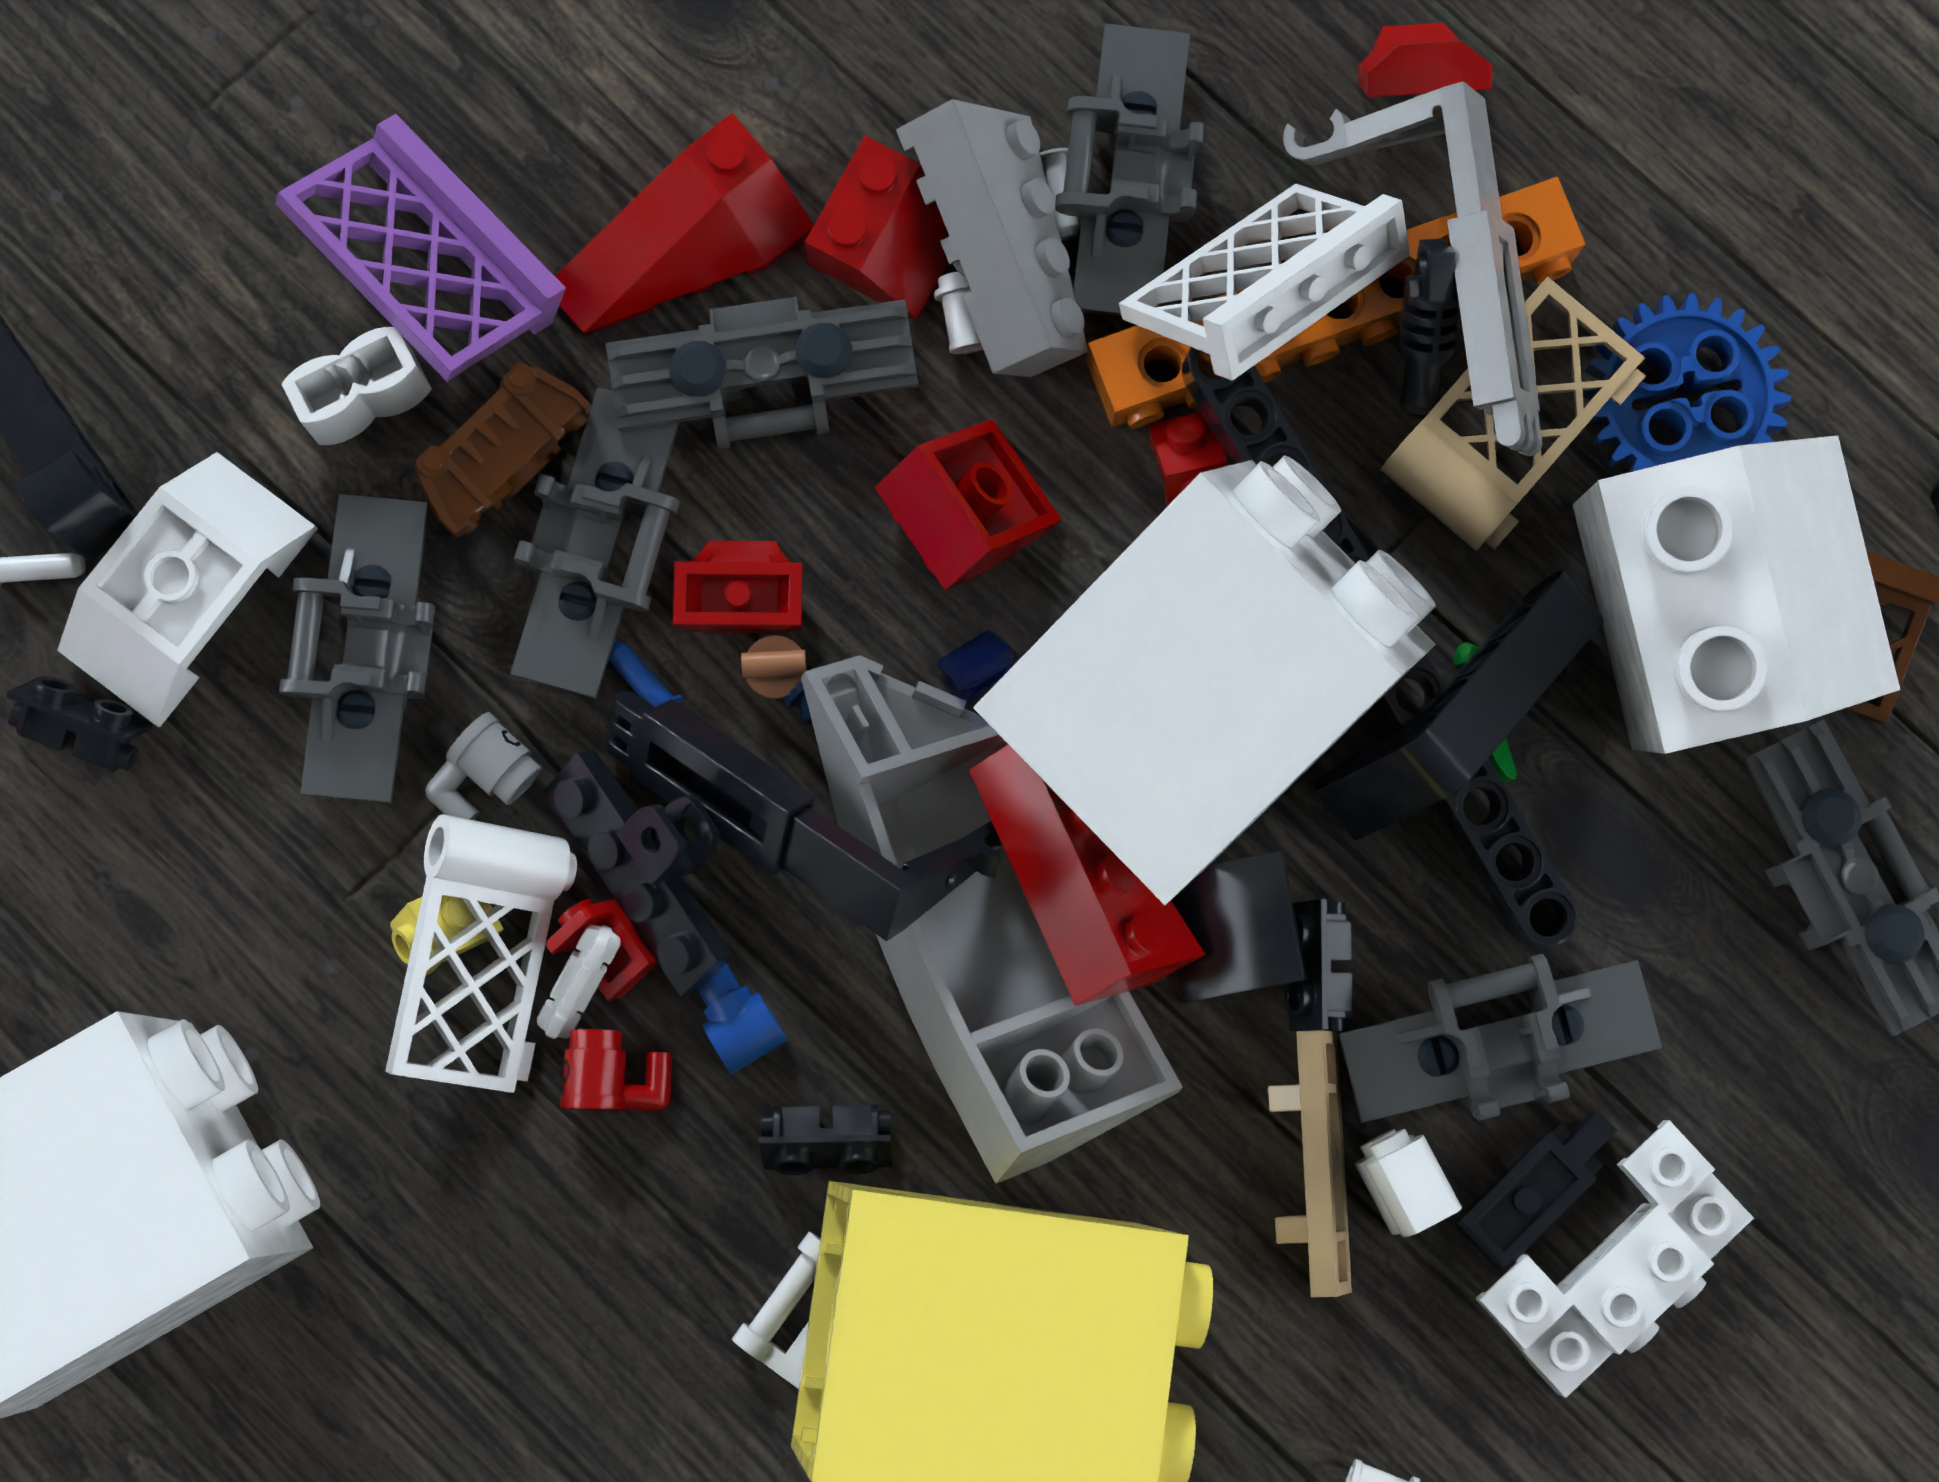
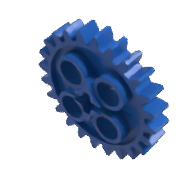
(1671, 345)

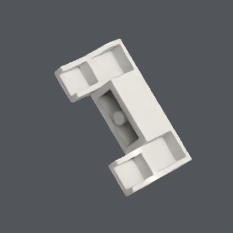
(1630, 1276)

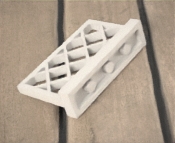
(1279, 297)

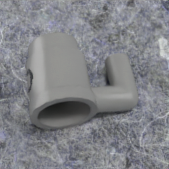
(490, 759)

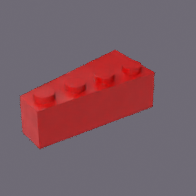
(1089, 905)

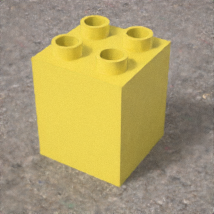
(994, 1344)

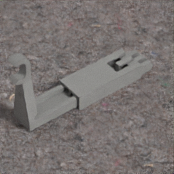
(1482, 243)

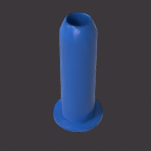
(639, 675)

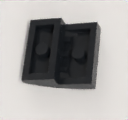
(1244, 926)

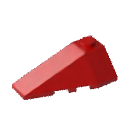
(696, 224)

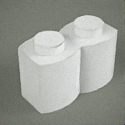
(345, 392)
(1406, 1182)

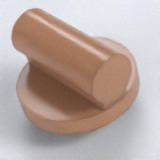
(773, 666)

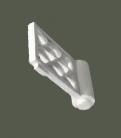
(495, 868)

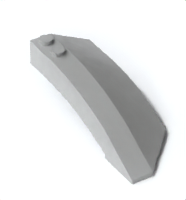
(975, 967)

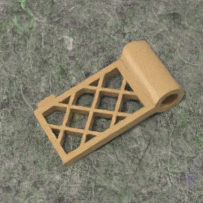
(1460, 482)

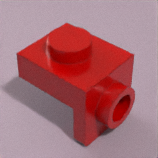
(1183, 450)
(633, 957)

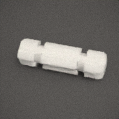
(578, 981)

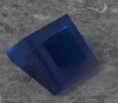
(976, 664)

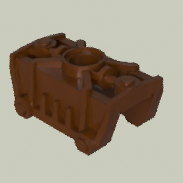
(499, 447)

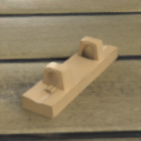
(1324, 1166)

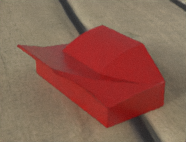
(1419, 61)
(738, 590)

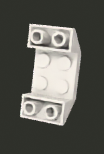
(177, 582)

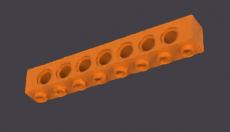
(1117, 362)

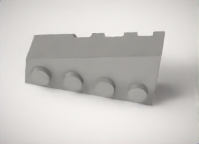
(1001, 232)

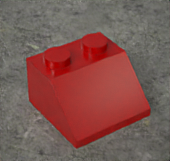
(880, 230)
(966, 502)

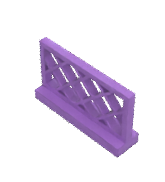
(457, 227)

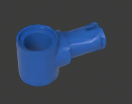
(738, 1021)

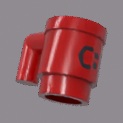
(597, 1075)

